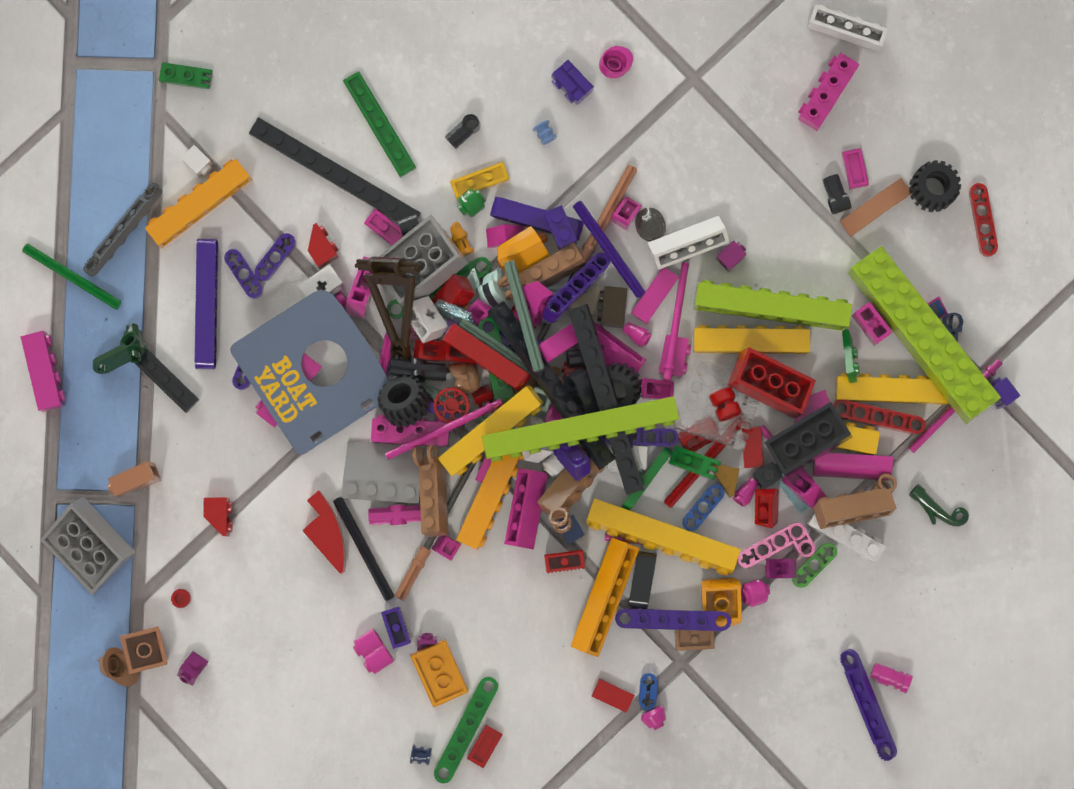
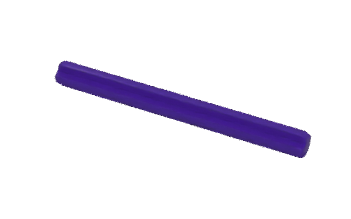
(609, 249)

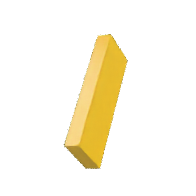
(480, 179)

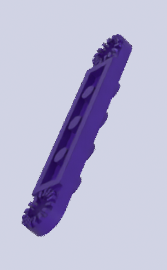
(673, 619)
(868, 705)

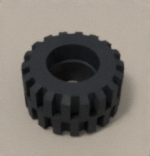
(945, 176)
(630, 382)
(415, 401)

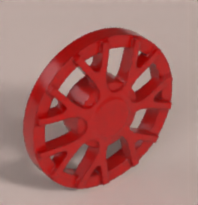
(451, 405)

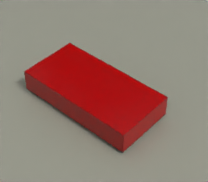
(612, 695)
(484, 746)

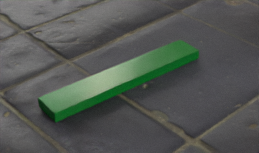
(379, 124)

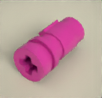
(888, 676)

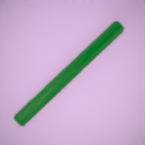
(72, 276)

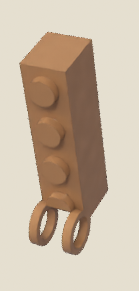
(550, 269)
(432, 492)
(563, 494)
(857, 506)

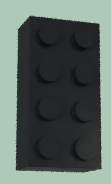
(808, 439)

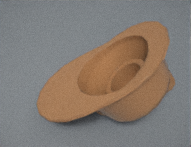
(113, 666)

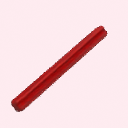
(690, 478)

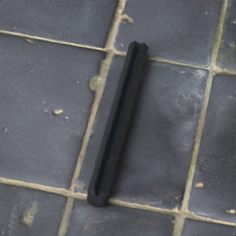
(363, 548)

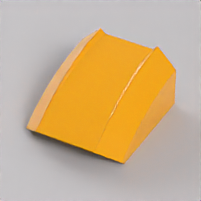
(524, 249)
(724, 596)

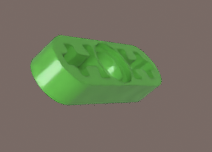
(821, 551)

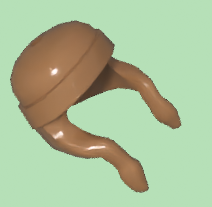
(467, 378)

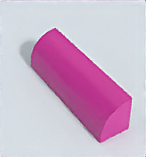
(617, 351)
(852, 466)

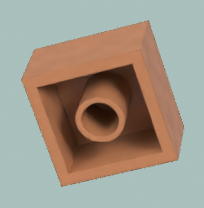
(143, 650)

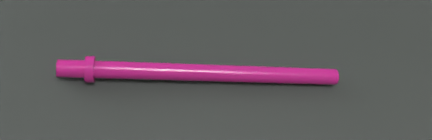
(669, 367)
(990, 371)
(489, 407)

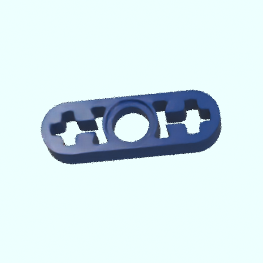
(716, 499)

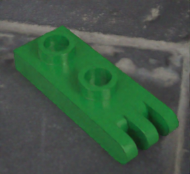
(184, 75)
(850, 354)
(693, 462)

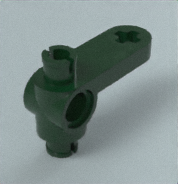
(131, 347)

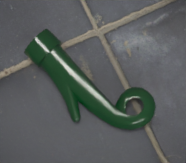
(932, 508)

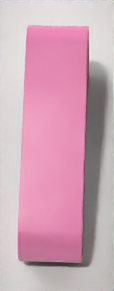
(772, 548)

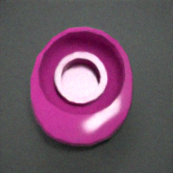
(615, 62)

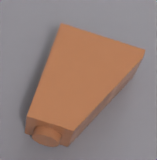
(133, 479)

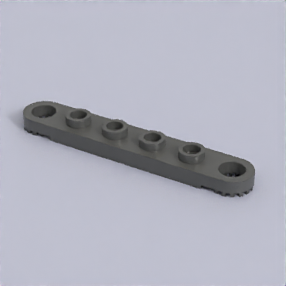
(122, 229)

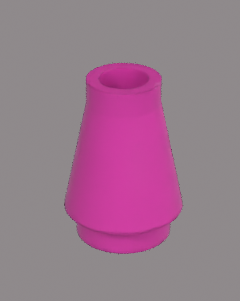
(638, 334)
(745, 493)

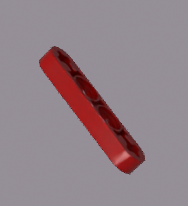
(980, 220)

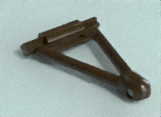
(392, 272)

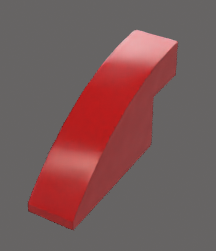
(439, 352)
(326, 532)

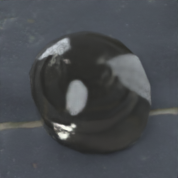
(650, 224)

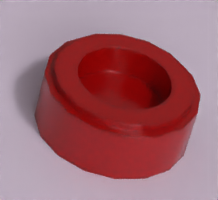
(181, 598)

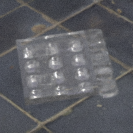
(697, 413)

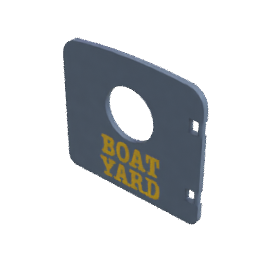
(273, 366)

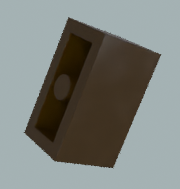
(613, 306)

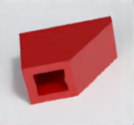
(320, 248)
(216, 512)

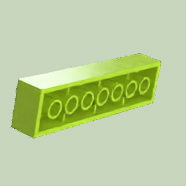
(772, 306)

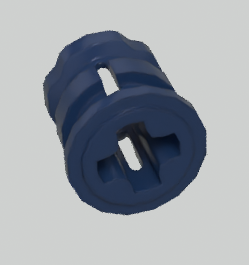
(420, 755)

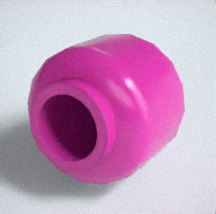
(755, 593)

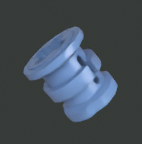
(544, 132)

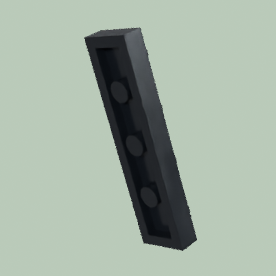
(167, 381)

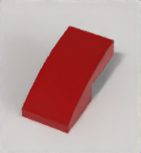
(753, 451)

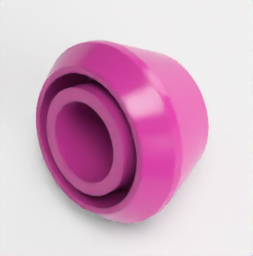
(654, 717)

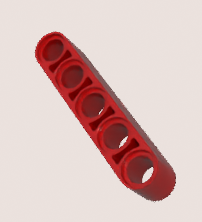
(486, 357)
(887, 416)

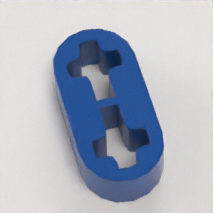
(643, 690)

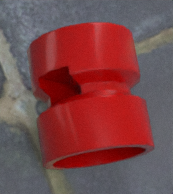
(725, 404)

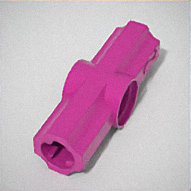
(394, 515)

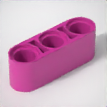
(558, 343)

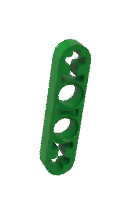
(648, 477)

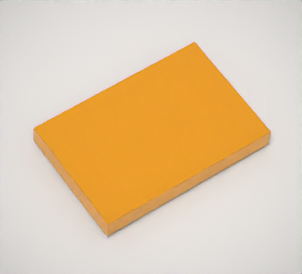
(439, 673)

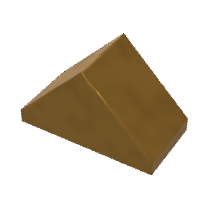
(727, 478)

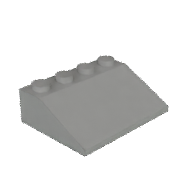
(434, 252)
(375, 478)
(87, 545)

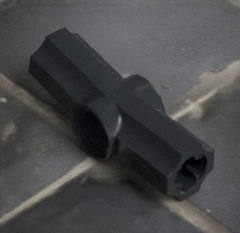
(417, 368)

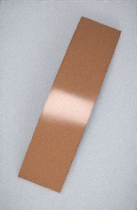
(875, 207)

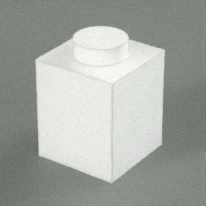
(197, 161)

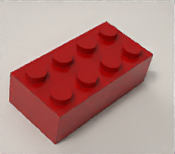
(771, 382)

